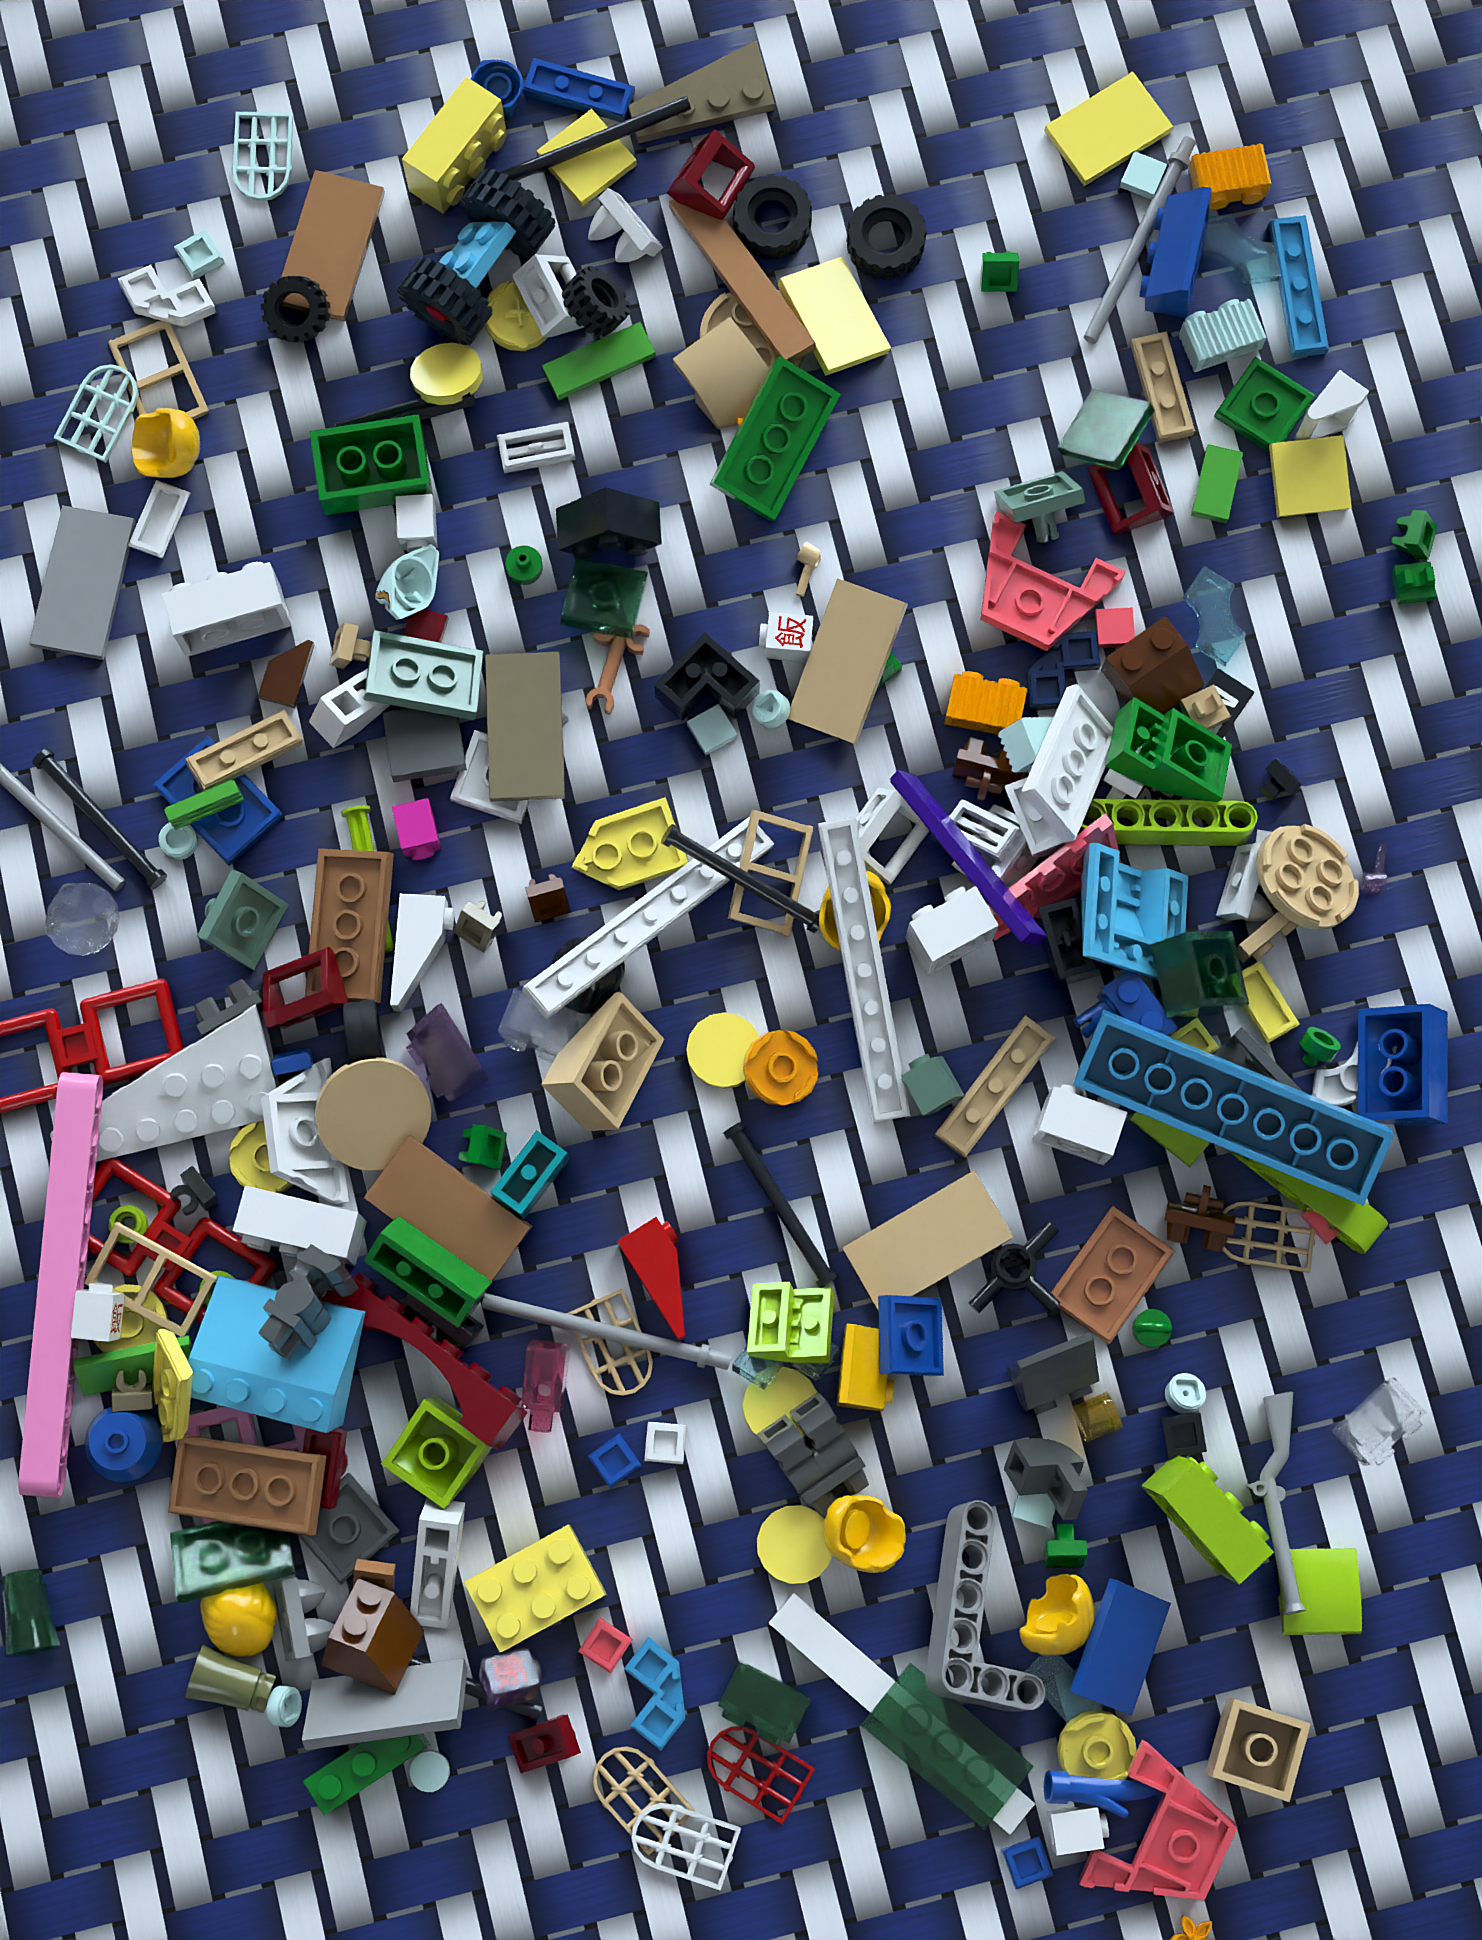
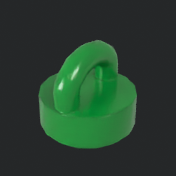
(1152, 1328)

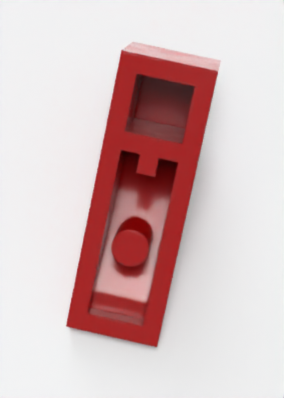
(655, 1262)

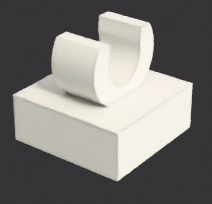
(1122, 785)

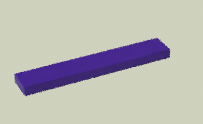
(967, 858)

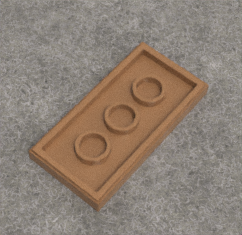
(333, 239)
(352, 918)
(448, 1208)
(247, 1484)

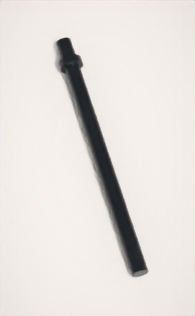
(597, 139)

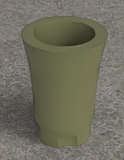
(229, 1682)

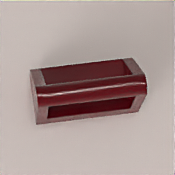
(691, 194)
(1150, 487)
(328, 999)

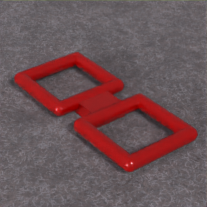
(85, 1041)
(171, 1238)

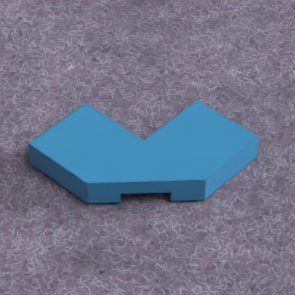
(662, 1676)

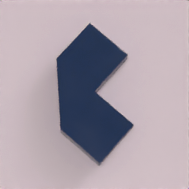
(1047, 676)

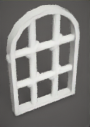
(701, 1837)

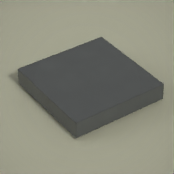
(423, 744)
(350, 1530)

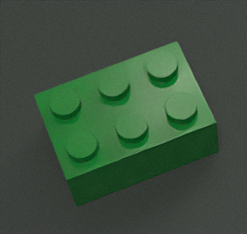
(370, 464)

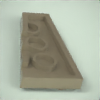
(717, 94)

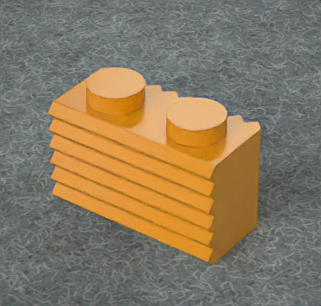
(1232, 175)
(984, 703)

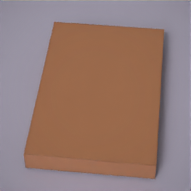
(1111, 1274)

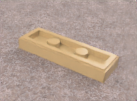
(1162, 387)
(244, 751)

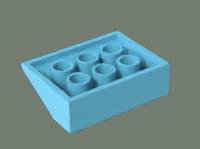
(242, 1372)

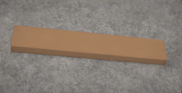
(746, 282)

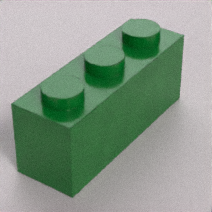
(427, 1271)
(360, 1768)

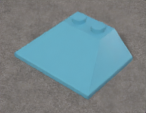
(1128, 910)

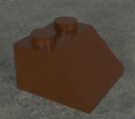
(1154, 668)
(373, 1638)

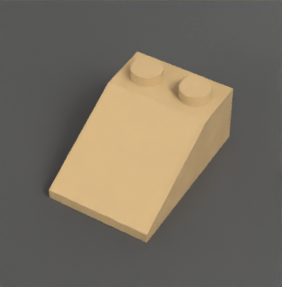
(604, 1065)

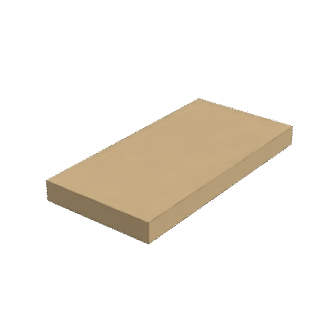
(847, 661)
(929, 1240)

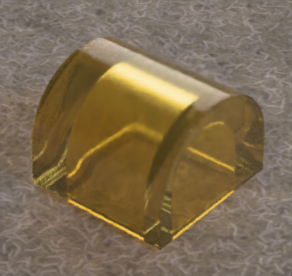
(1097, 1417)

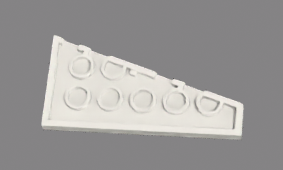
(192, 1093)

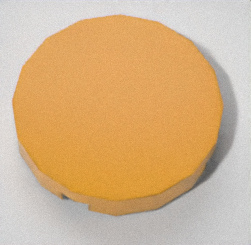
(781, 1067)

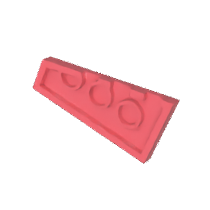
(1060, 873)

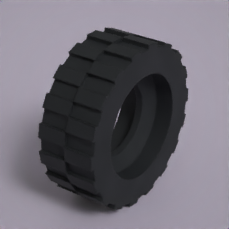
(778, 190)
(886, 264)

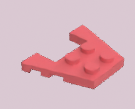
(1031, 600)
(1180, 1844)

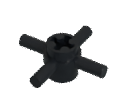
(1027, 1280)

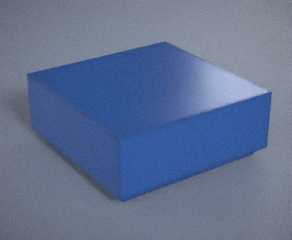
(292, 1061)
(614, 1460)
(1027, 1862)

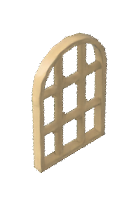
(1278, 1246)
(611, 1363)
(637, 1775)

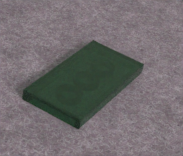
(947, 1746)

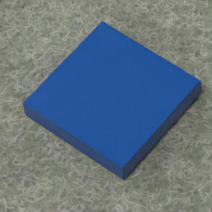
(910, 1335)

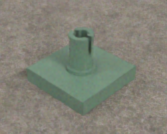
(1039, 501)
(242, 919)

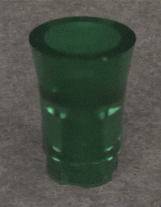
(27, 1614)

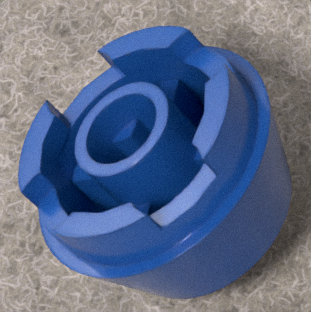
(123, 1444)

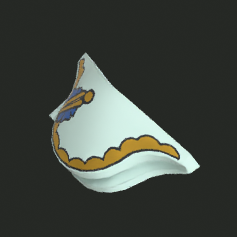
(409, 582)

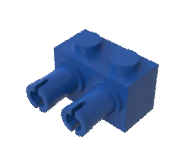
(1129, 999)

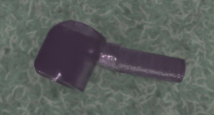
(1374, 882)

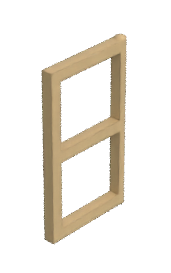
(163, 375)
(746, 865)
(164, 1254)

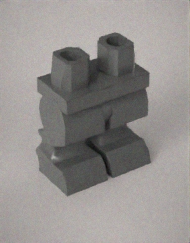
(299, 1304)
(822, 1466)

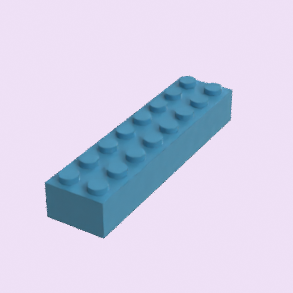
(1233, 1107)

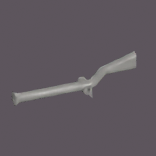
(1279, 1417)

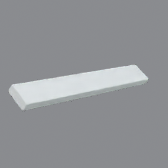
(638, 924)
(863, 969)
(858, 1675)

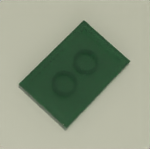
(227, 1557)

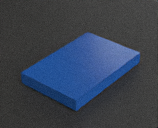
(232, 829)
(1120, 1647)

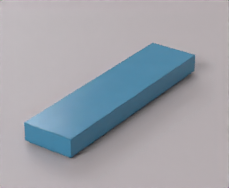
(1299, 287)

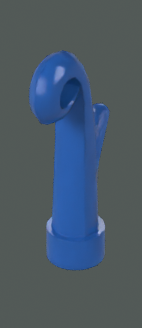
(1098, 1792)

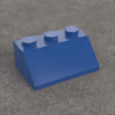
(1176, 252)
(1417, 1081)

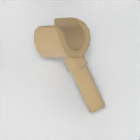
(811, 558)

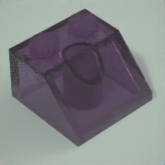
(446, 1054)

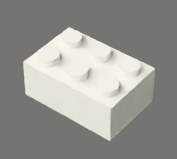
(226, 608)
(295, 1223)

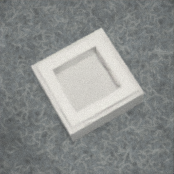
(665, 1443)

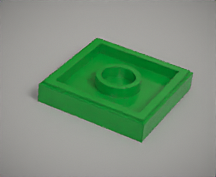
(1264, 405)

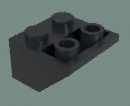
(1064, 943)

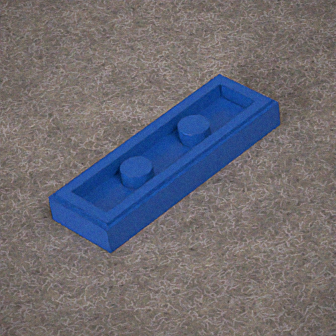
(578, 90)

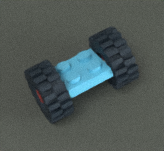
(500, 219)

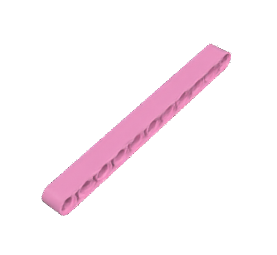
(60, 1276)

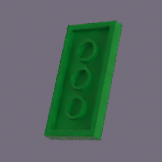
(775, 439)

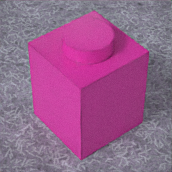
(416, 829)

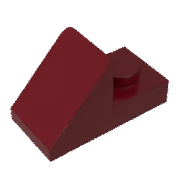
(544, 1743)

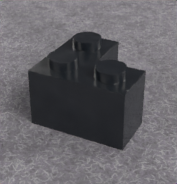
(608, 522)
(706, 671)

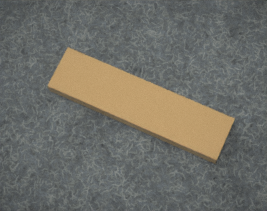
(994, 1086)

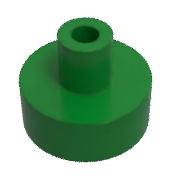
(524, 565)
(1318, 1046)

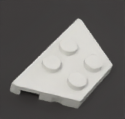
(293, 1136)

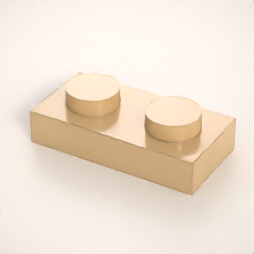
(1259, 942)

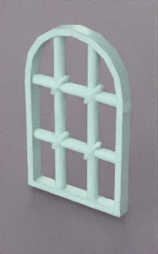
(272, 142)
(102, 426)

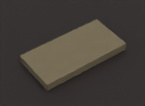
(524, 726)

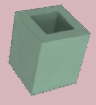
(931, 1084)

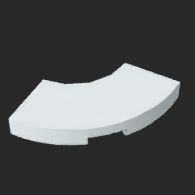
(1340, 1084)

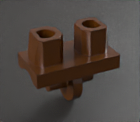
(983, 771)
(1216, 1224)

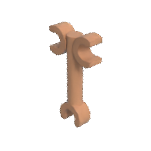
(612, 664)

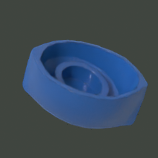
(501, 80)

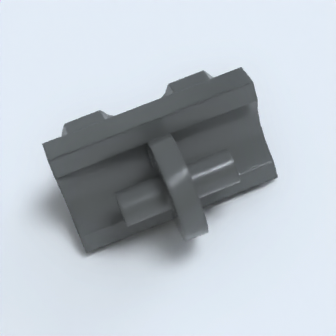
(210, 1014)

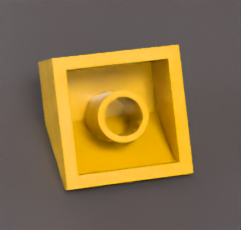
(860, 1377)

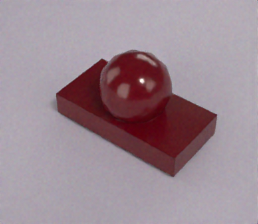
(333, 1447)

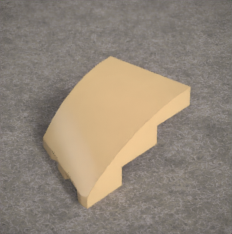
(723, 373)

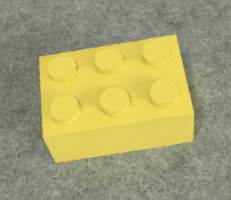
(455, 146)
(535, 1588)

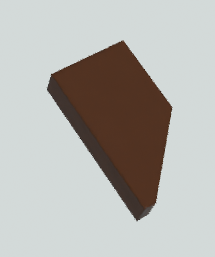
(286, 675)

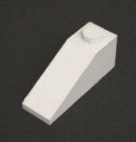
(345, 711)
(419, 938)
(436, 1563)

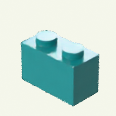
(530, 1174)

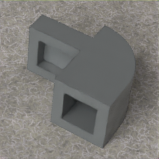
(1048, 1468)

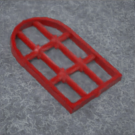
(763, 1786)

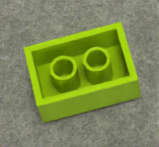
(1209, 1517)

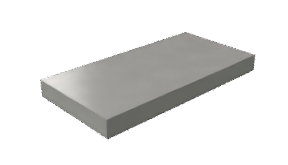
(82, 582)
(355, 1712)

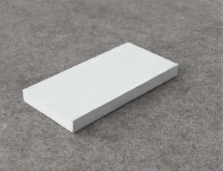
(1069, 764)

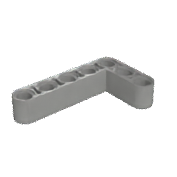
(968, 1620)

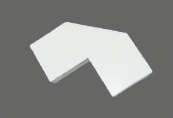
(178, 306)

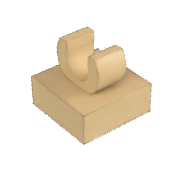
(348, 647)
(1205, 708)

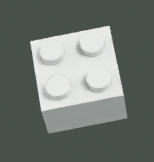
(951, 929)
(1080, 1124)

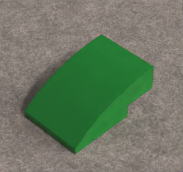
(1168, 752)

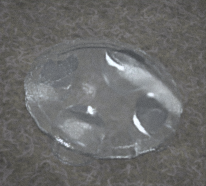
(82, 918)

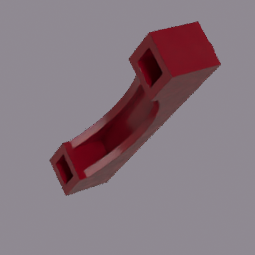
(486, 1410)

